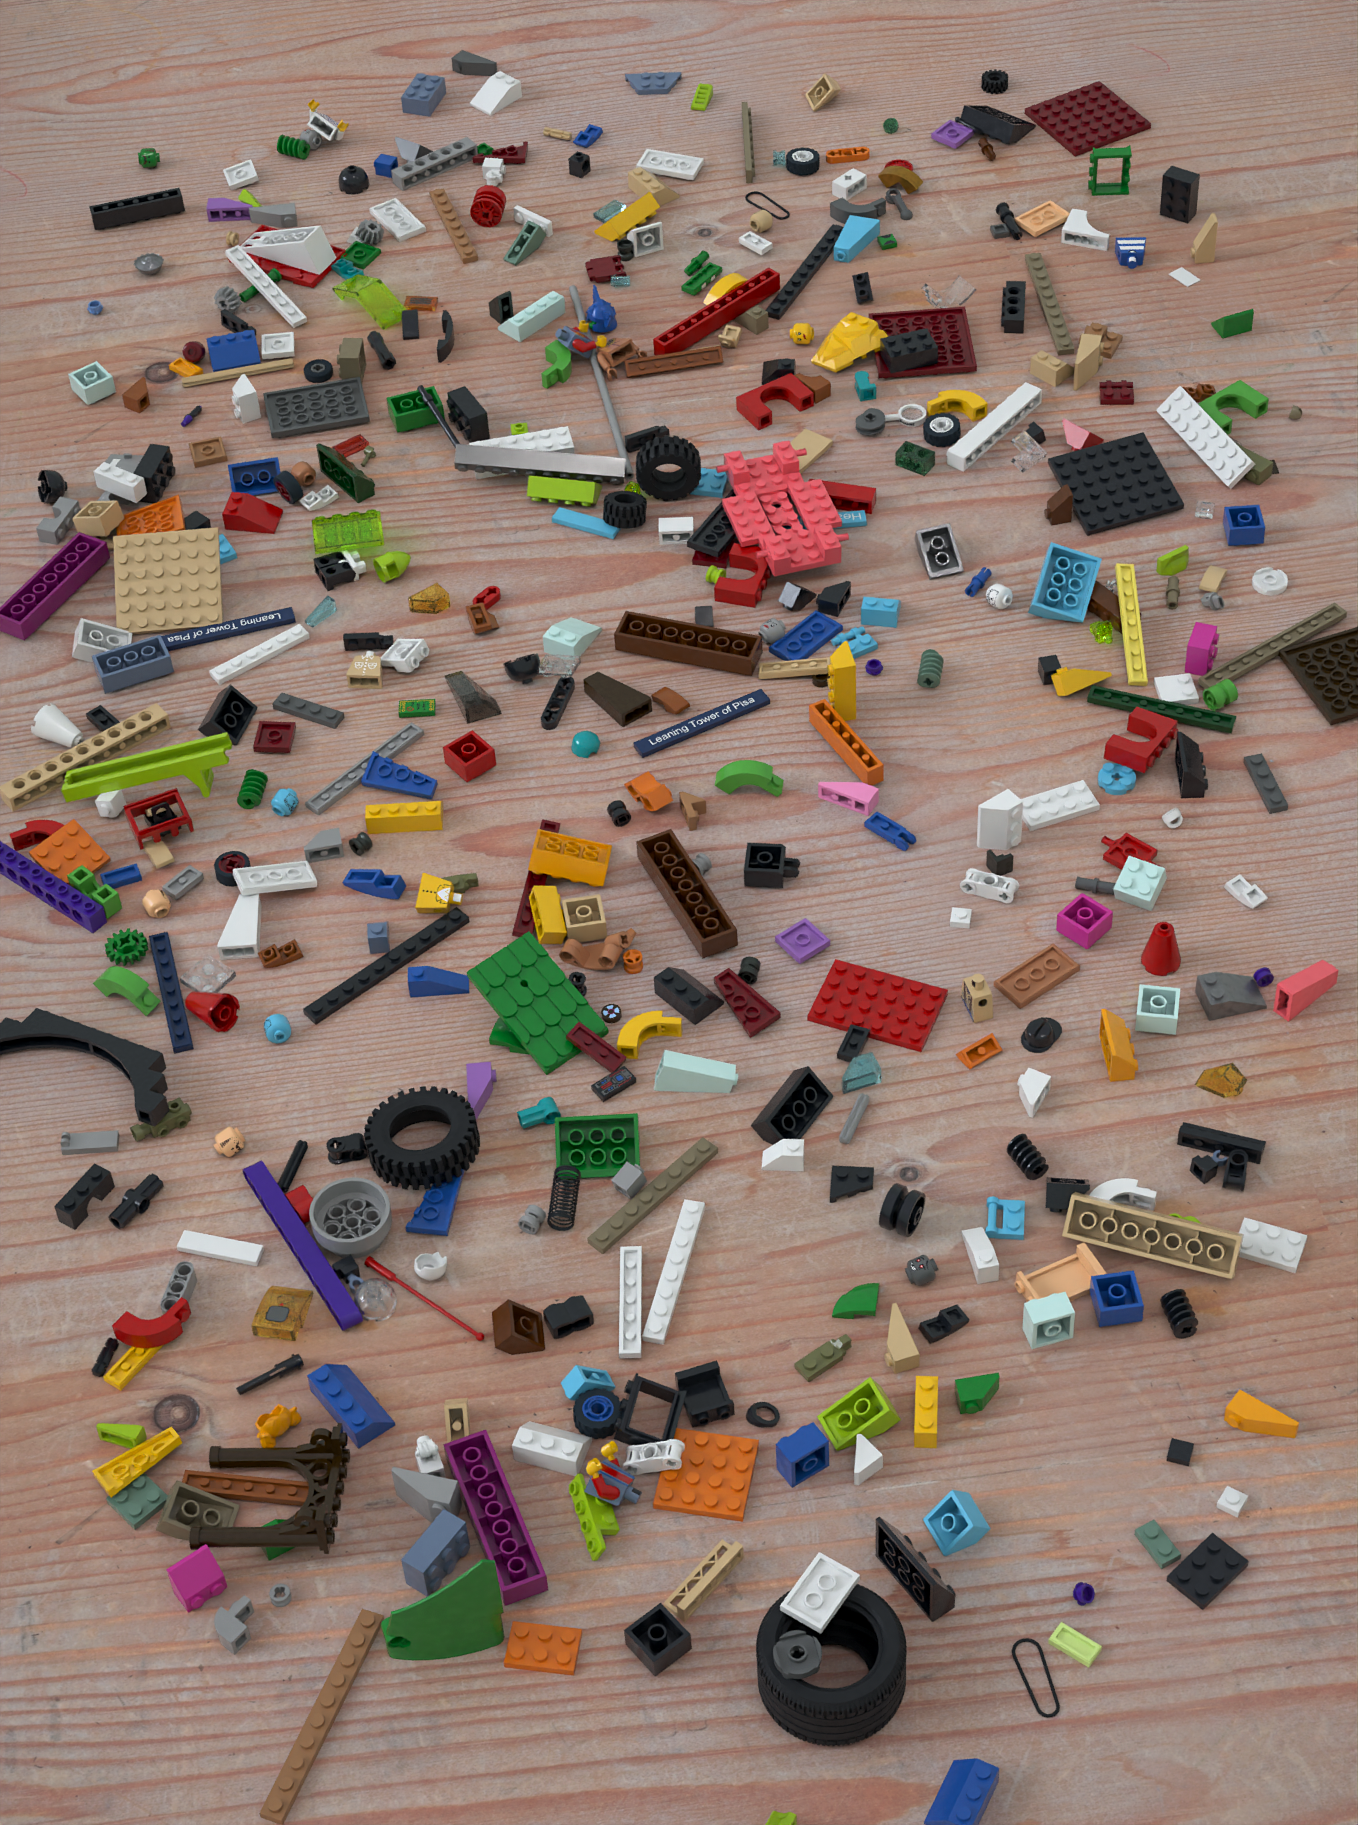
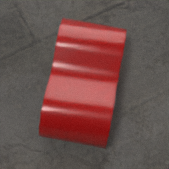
(300, 1201)

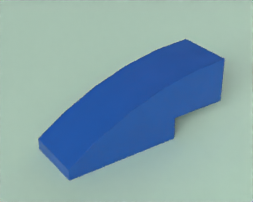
(375, 883)

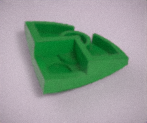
(502, 1036)
(859, 1301)

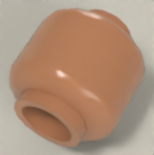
(303, 473)

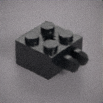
(768, 865)

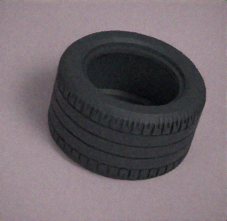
(844, 1713)

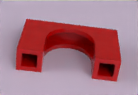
(785, 388)
(745, 591)
(1142, 755)

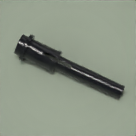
(290, 1364)

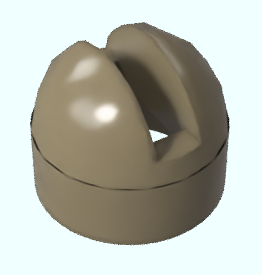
(1296, 413)

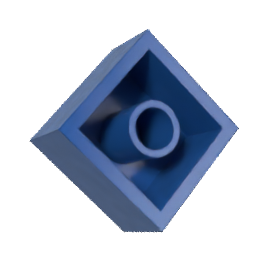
(1243, 525)
(1116, 1298)
(802, 1454)

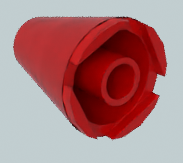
(1161, 951)
(214, 1009)

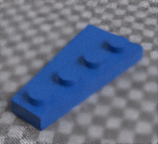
(389, 776)
(436, 1209)

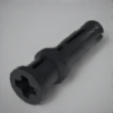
(1007, 217)

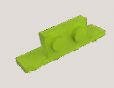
(595, 1517)

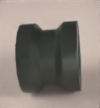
(360, 843)

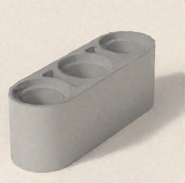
(180, 1285)

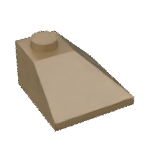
(822, 92)

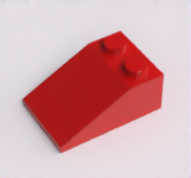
(250, 514)

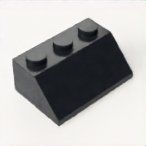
(229, 714)
(1190, 768)
(686, 994)

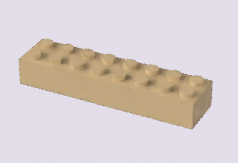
(1153, 1235)

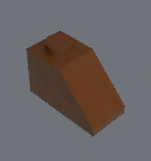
(1060, 507)

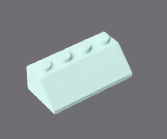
(534, 317)

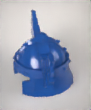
(601, 313)

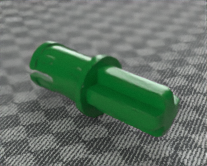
(696, 263)

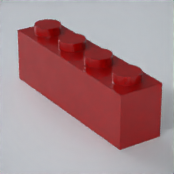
(851, 497)

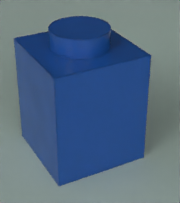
(384, 165)

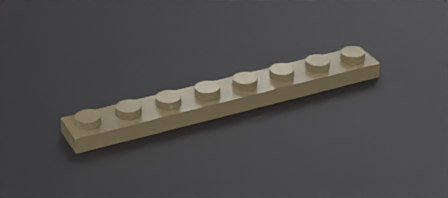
(748, 142)
(652, 1195)

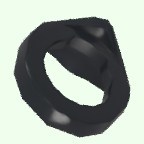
(756, 1420)

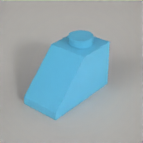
(585, 1378)

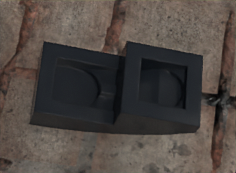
(410, 324)
(946, 1323)

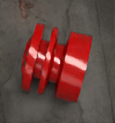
(488, 206)

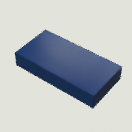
(121, 876)

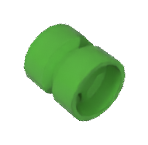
(1220, 694)

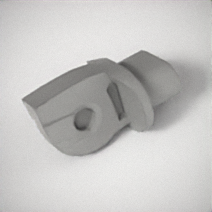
(1213, 600)

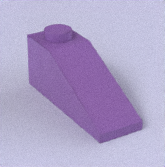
(227, 210)
(479, 1084)

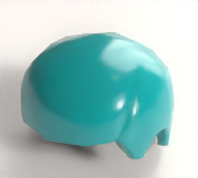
(585, 743)

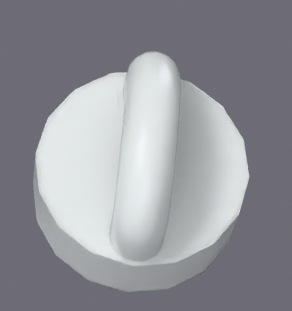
(1170, 816)

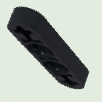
(561, 703)

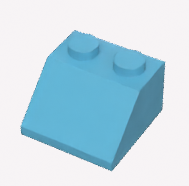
(880, 612)
(956, 1522)

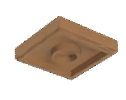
(208, 452)

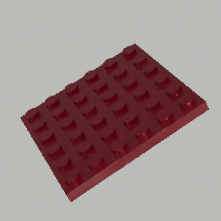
(1087, 118)
(949, 331)

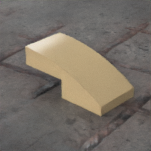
(1212, 579)
(158, 853)

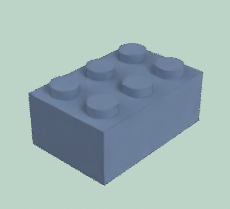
(423, 94)
(436, 1553)

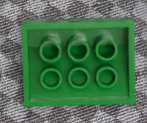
(597, 1144)

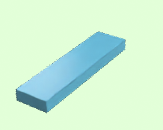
(584, 523)

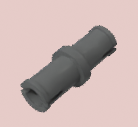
(1094, 885)

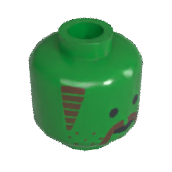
(148, 158)

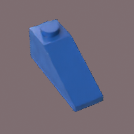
(433, 981)

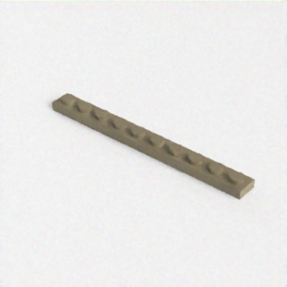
(1049, 304)
(1270, 648)

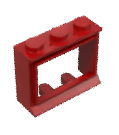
(138, 808)

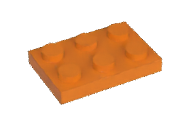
(543, 1648)

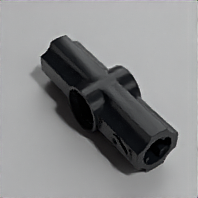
(136, 1201)

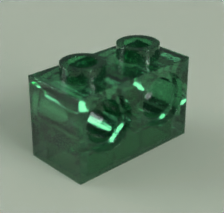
(915, 458)

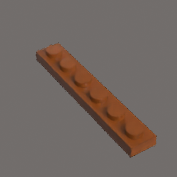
(673, 361)
(248, 1487)

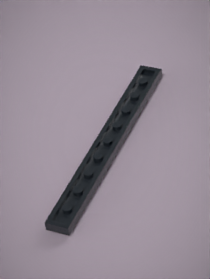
(804, 273)
(385, 965)

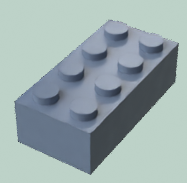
(132, 664)

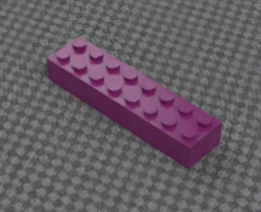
(52, 585)
(496, 1517)

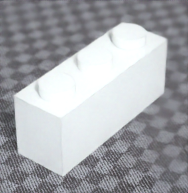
(120, 482)

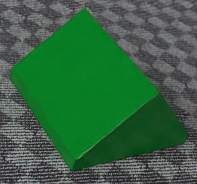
(1234, 324)

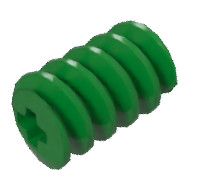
(293, 147)
(252, 789)

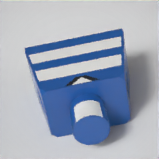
(1130, 251)

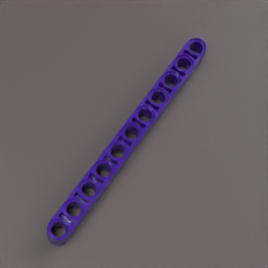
(302, 1246)

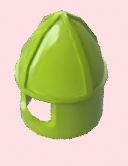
(391, 565)

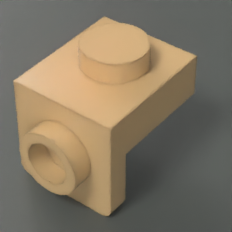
(730, 336)

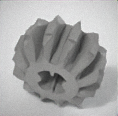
(370, 232)
(227, 299)

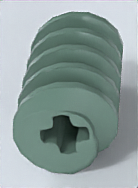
(930, 669)

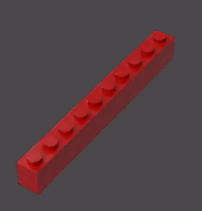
(718, 313)

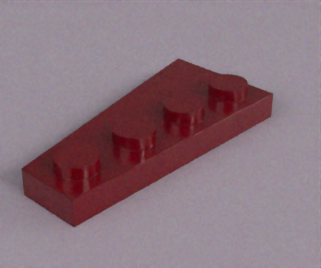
(747, 1005)

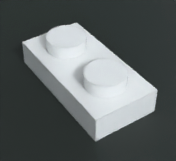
(755, 243)

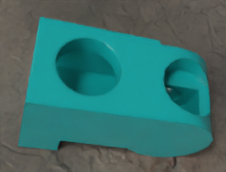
(863, 387)

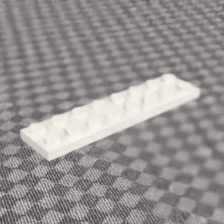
(1205, 437)

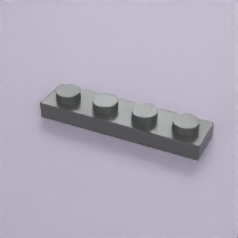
(308, 710)
(1265, 783)

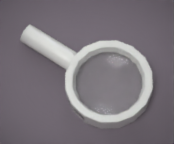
(909, 415)

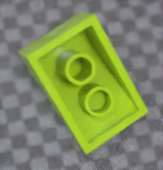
(861, 1411)

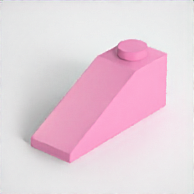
(851, 795)

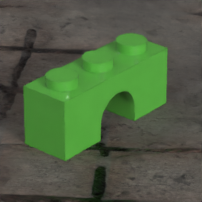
(85, 882)

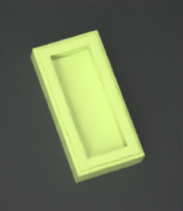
(1075, 1644)

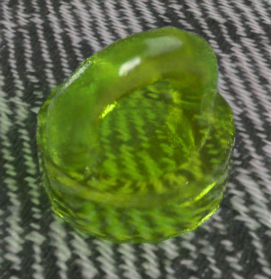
(633, 487)

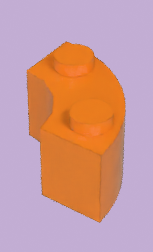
(649, 791)

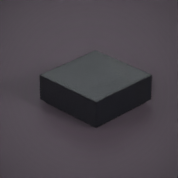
(1180, 1452)

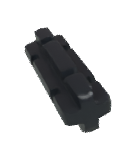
(105, 1357)

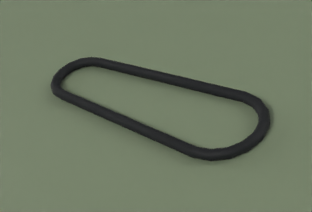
(756, 192)
(1026, 1682)

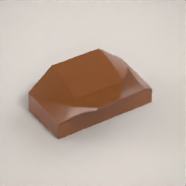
(480, 619)

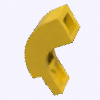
(724, 286)
(958, 401)
(644, 1027)

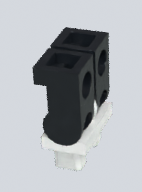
(338, 568)

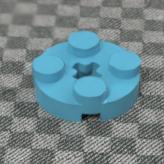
(1107, 777)

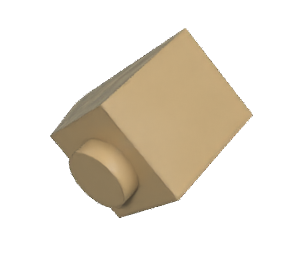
(457, 1418)

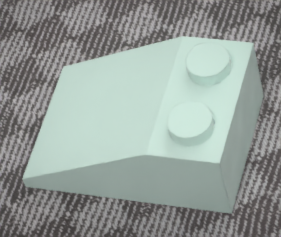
(569, 637)

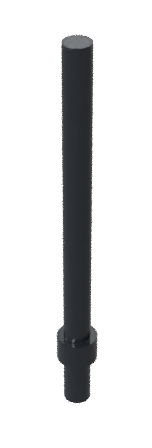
(429, 401)

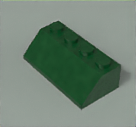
(345, 474)

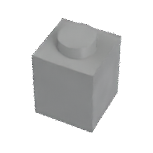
(629, 1180)

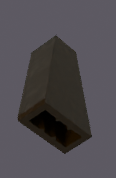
(617, 699)

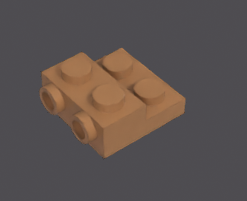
(1110, 339)

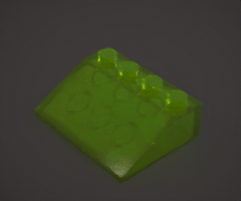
(347, 531)

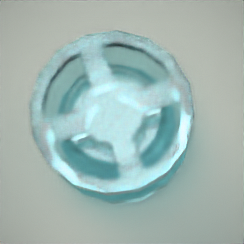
(779, 158)

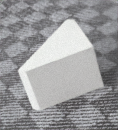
(867, 1460)

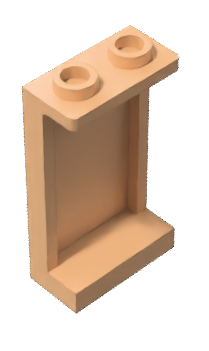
(1066, 1275)

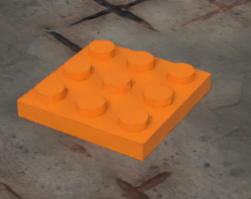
(69, 850)

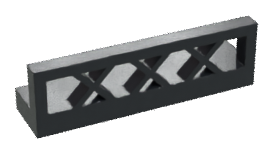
(1213, 1140)

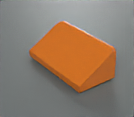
(979, 1051)

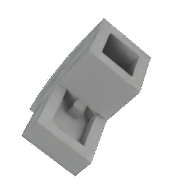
(230, 1624)

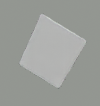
(1184, 276)

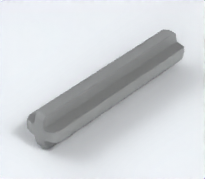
(854, 1118)

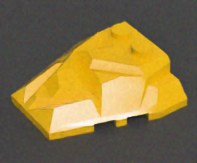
(847, 341)

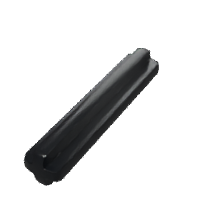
(292, 1165)

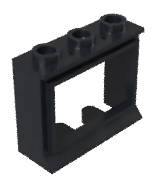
(634, 1437)

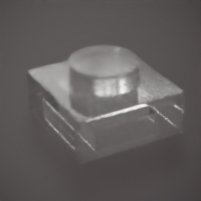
(1205, 510)

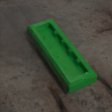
(701, 278)

